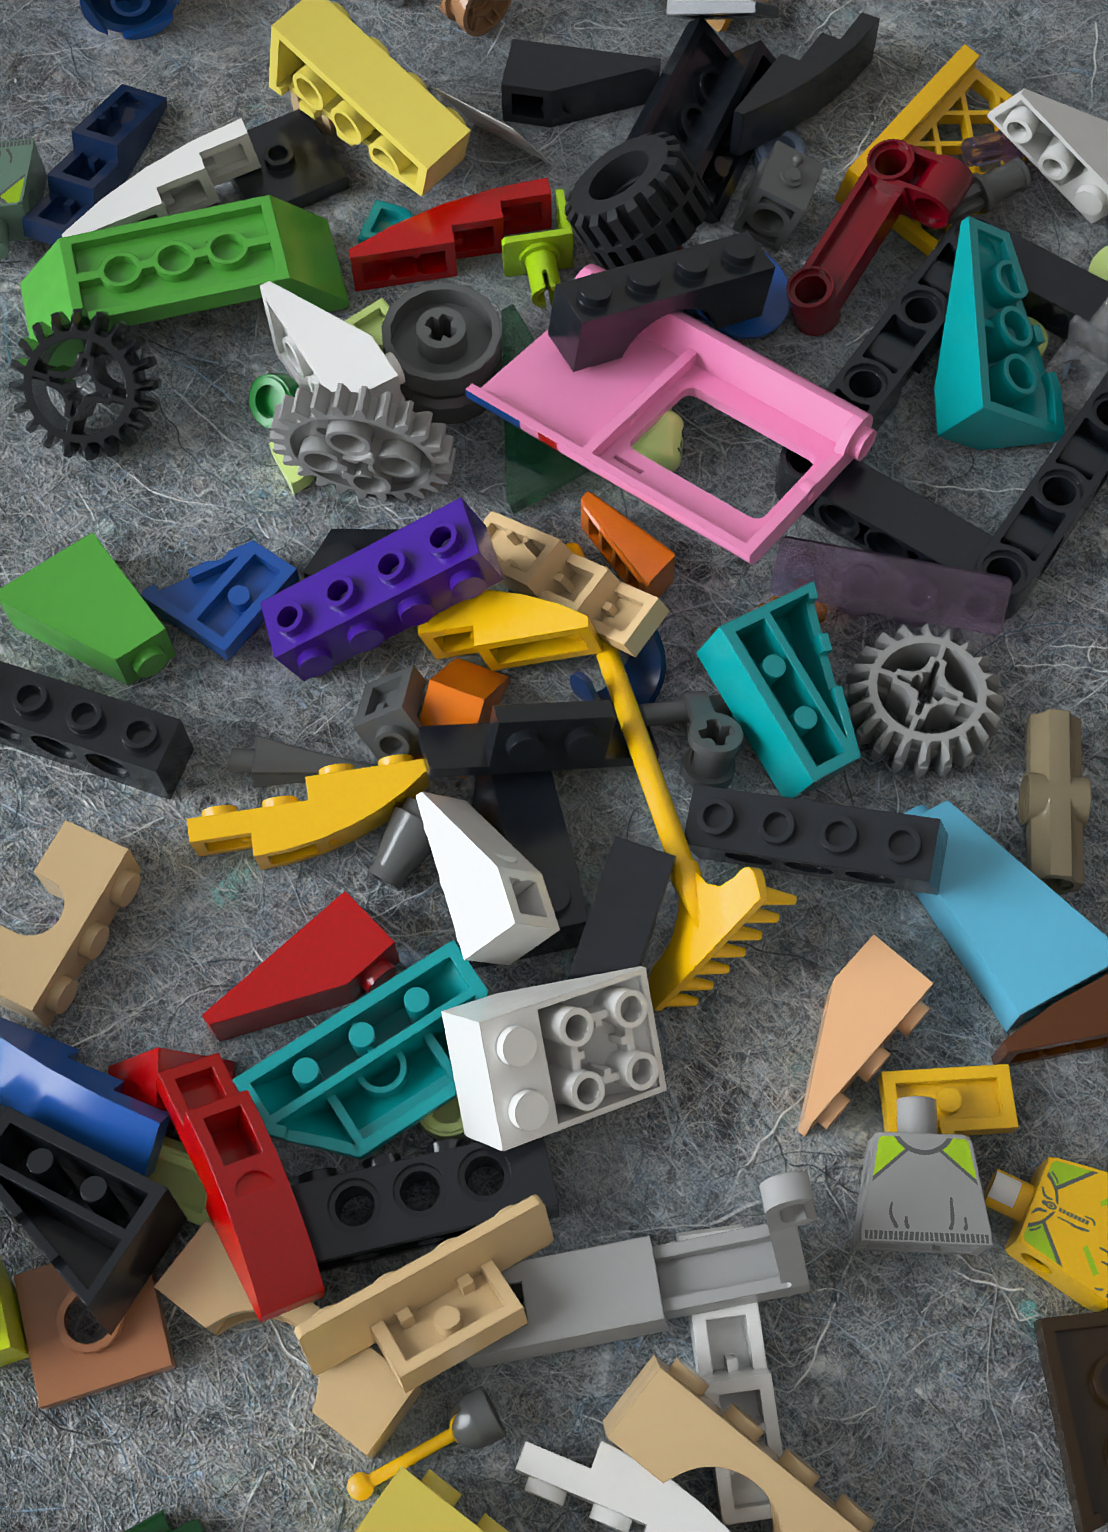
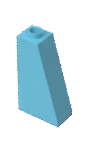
(1008, 925)

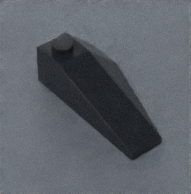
(530, 818)

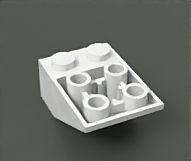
(553, 1055)

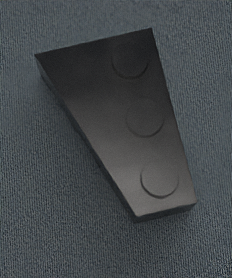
(85, 1214)

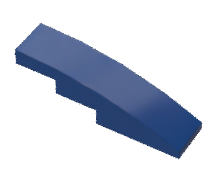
(76, 1100)

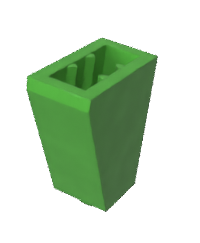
(89, 612)

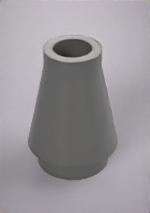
(402, 846)

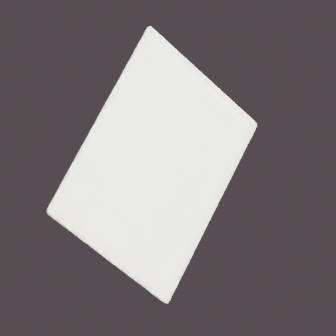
(492, 125)

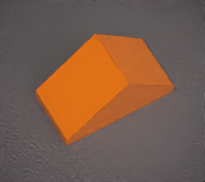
(462, 695)

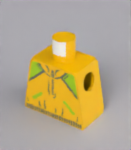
(1058, 1226)

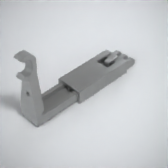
(637, 1287)

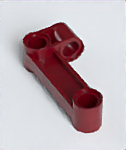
(894, 183)

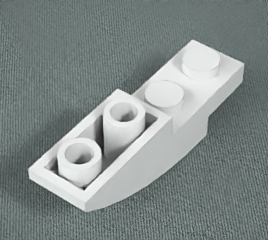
(617, 1490)

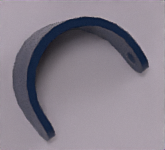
(644, 673)

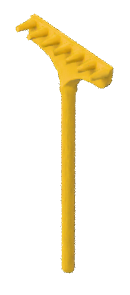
(706, 912)

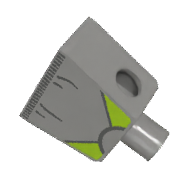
(921, 1189)

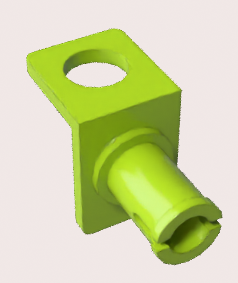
(541, 254)

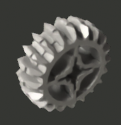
(969, 710)

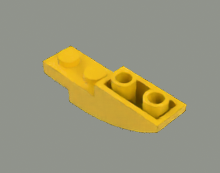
(339, 810)

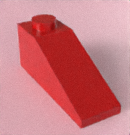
(316, 970)

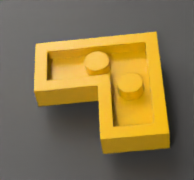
(967, 1097)

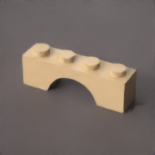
(353, 1398)
(676, 1428)

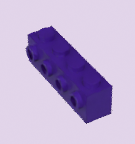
(381, 590)

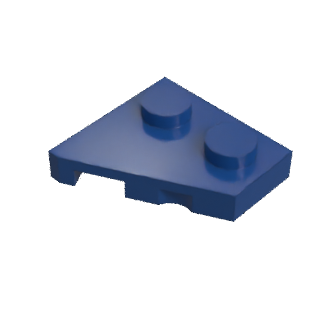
(223, 597)

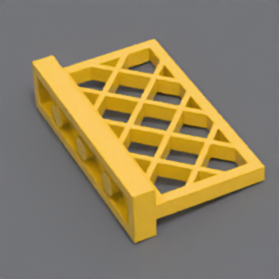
(920, 120)

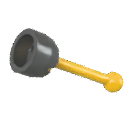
(472, 1424)

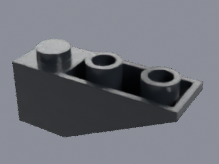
(569, 84)

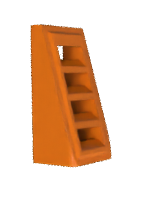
(627, 548)

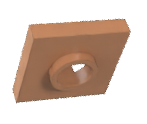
(74, 1370)

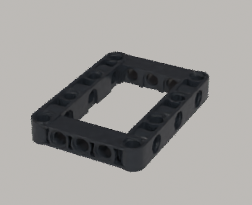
(899, 522)

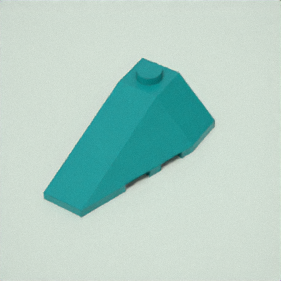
(989, 367)

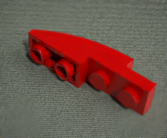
(243, 1185)

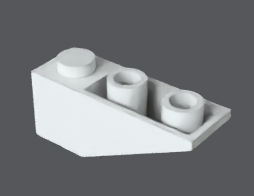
(1063, 145)
(488, 884)

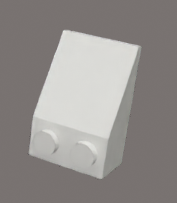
(327, 349)

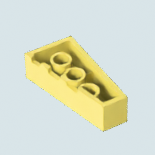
(365, 94)

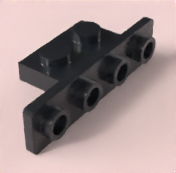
(529, 740)

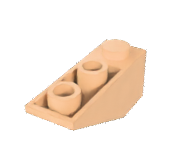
(860, 1015)

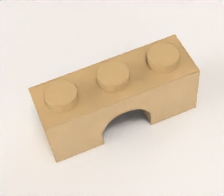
(93, 881)

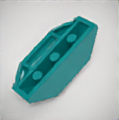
(369, 1065)

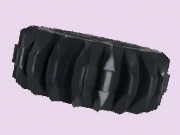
(93, 362)

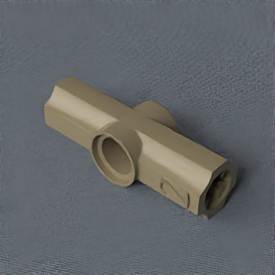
(1054, 800)

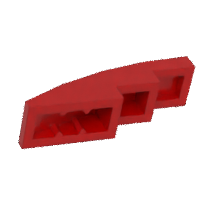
(467, 227)

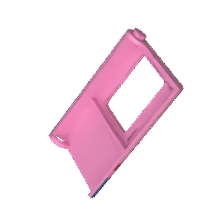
(610, 406)

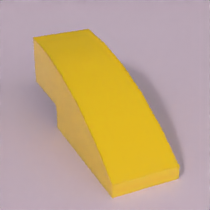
(510, 631)

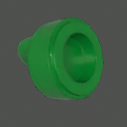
(267, 393)

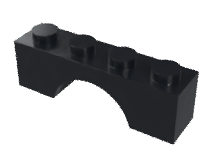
(605, 311)

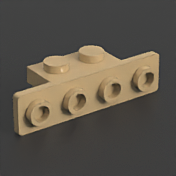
(436, 1305)

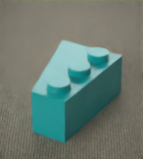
(783, 691)

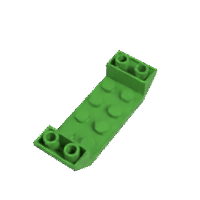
(185, 266)

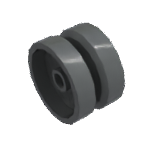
(444, 343)

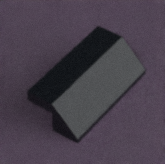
(698, 103)

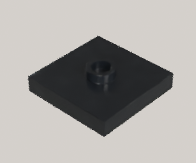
(293, 163)

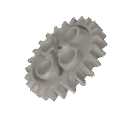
(362, 442)

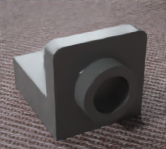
(389, 713)

